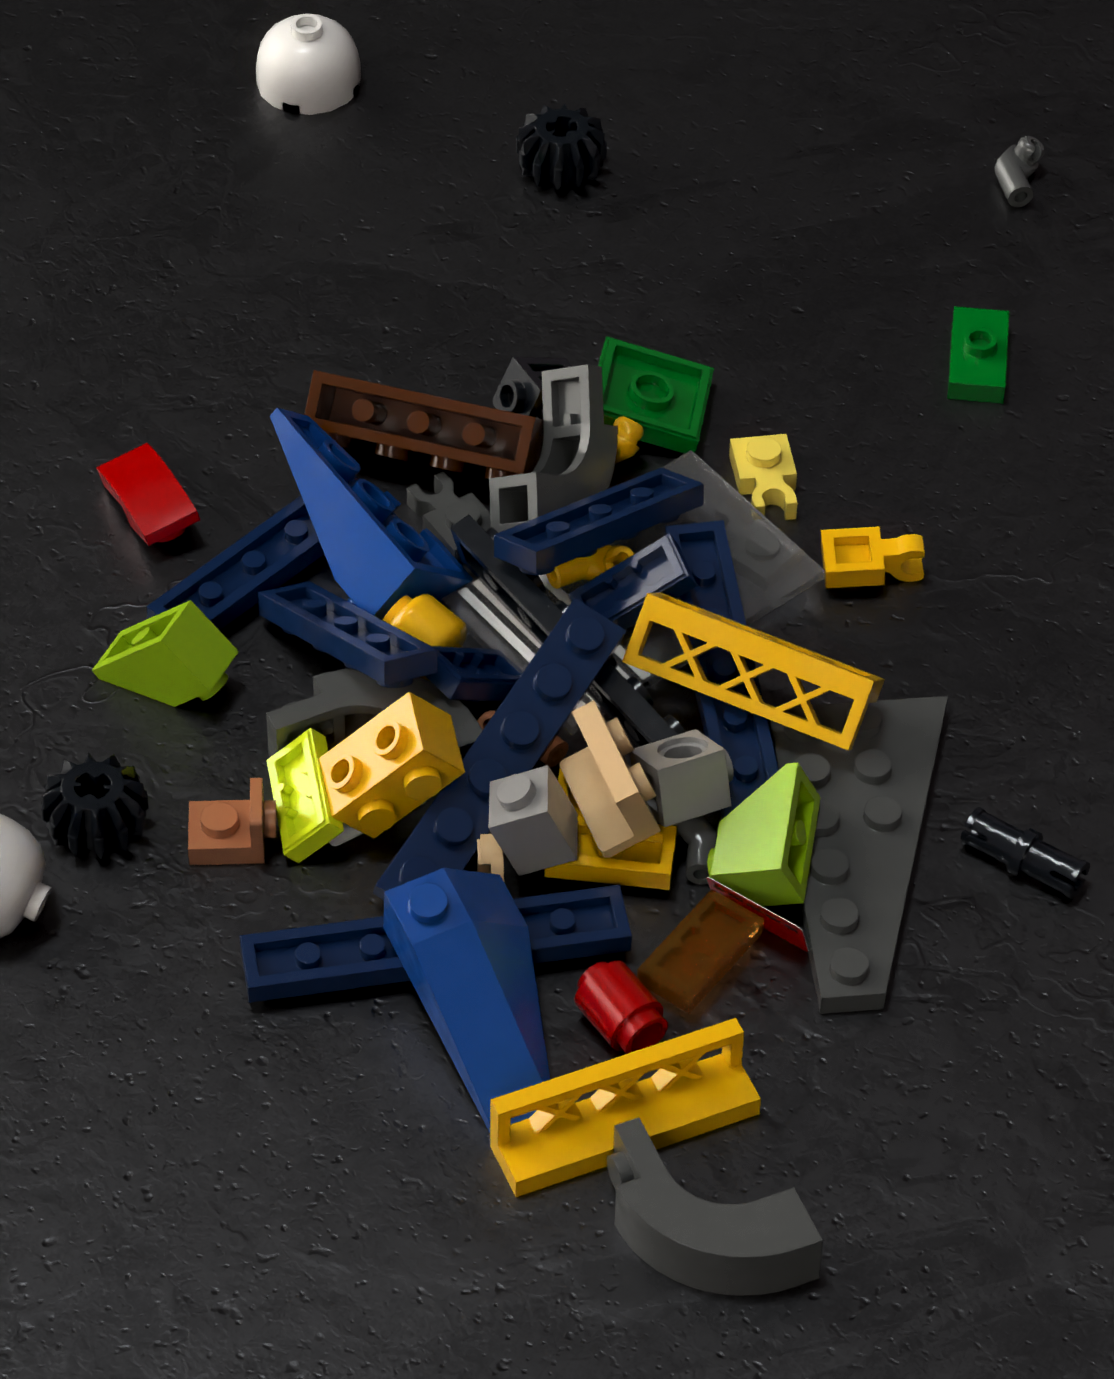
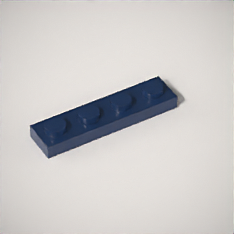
(598, 521)
(251, 565)
(348, 634)

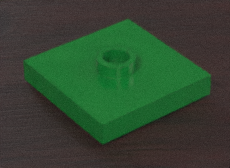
(655, 391)

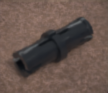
(1025, 852)

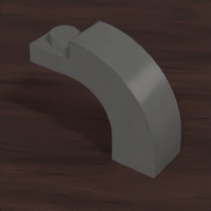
(575, 452)
(349, 700)
(705, 1243)

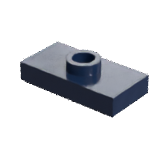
(623, 588)
(474, 674)

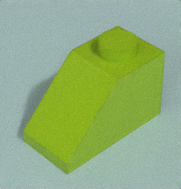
(169, 657)
(769, 840)

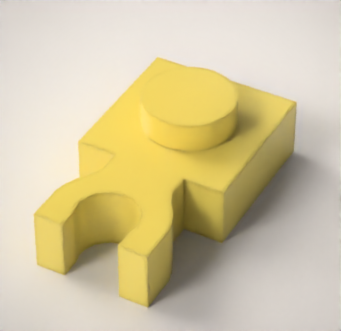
(766, 471)

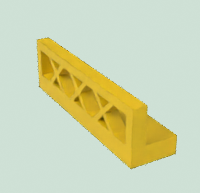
(760, 647)
(673, 1104)

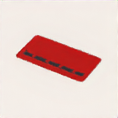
(772, 922)

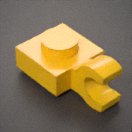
(861, 557)

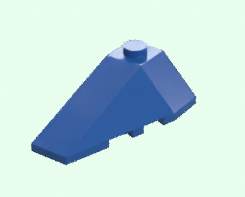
(364, 541)
(474, 977)

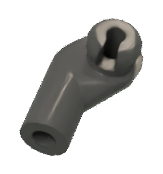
(1016, 167)
(700, 838)

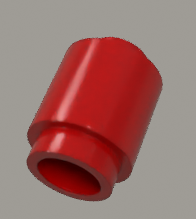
(620, 1007)

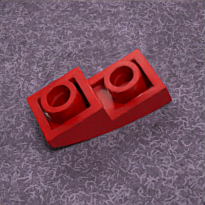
(149, 494)

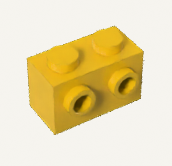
(391, 765)

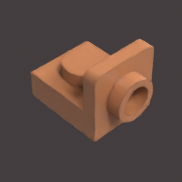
(231, 829)

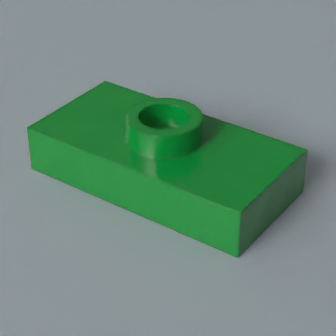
(978, 355)

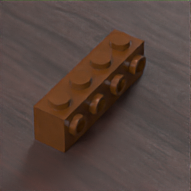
(426, 424)

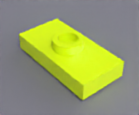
(302, 797)

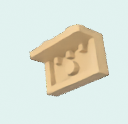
(606, 787)

